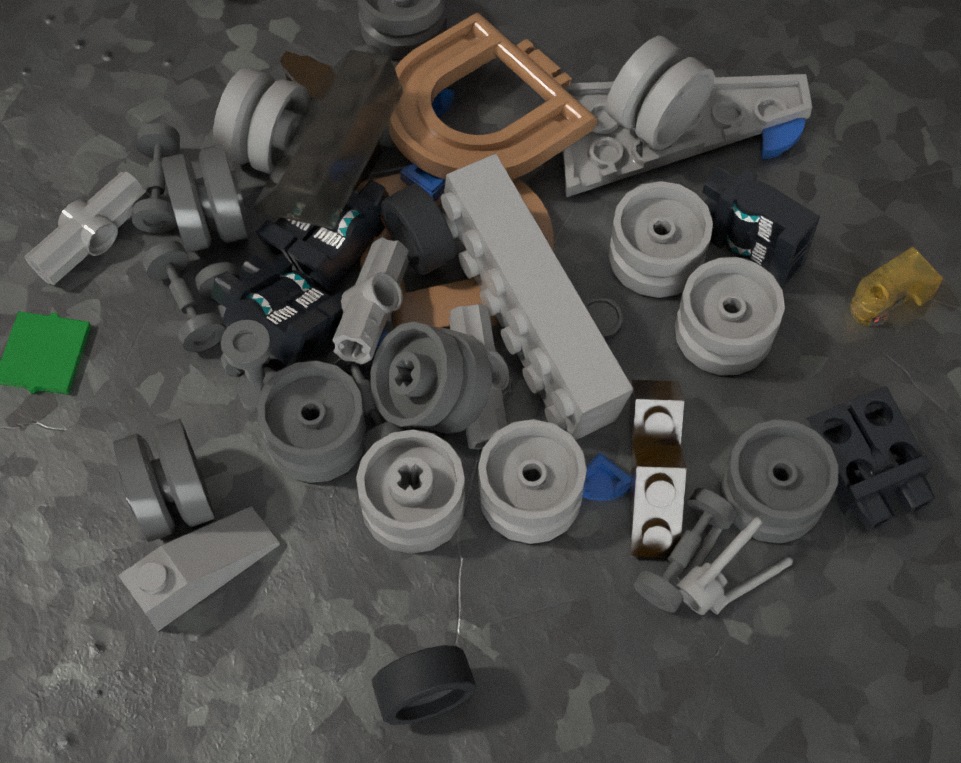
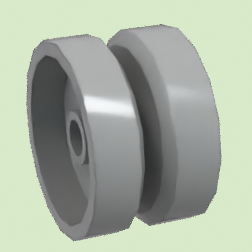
(659, 92)
(258, 118)
(659, 238)
(729, 315)
(531, 481)
(411, 491)

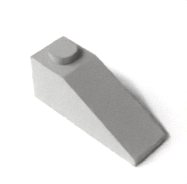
(197, 565)

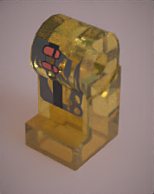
(892, 285)

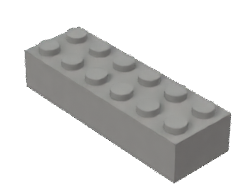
(533, 300)

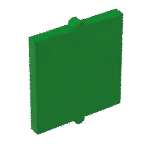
(43, 352)

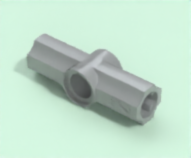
(86, 228)
(371, 301)
(476, 322)

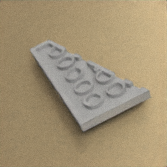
(732, 113)

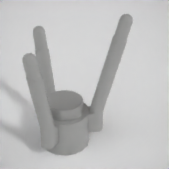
(704, 585)

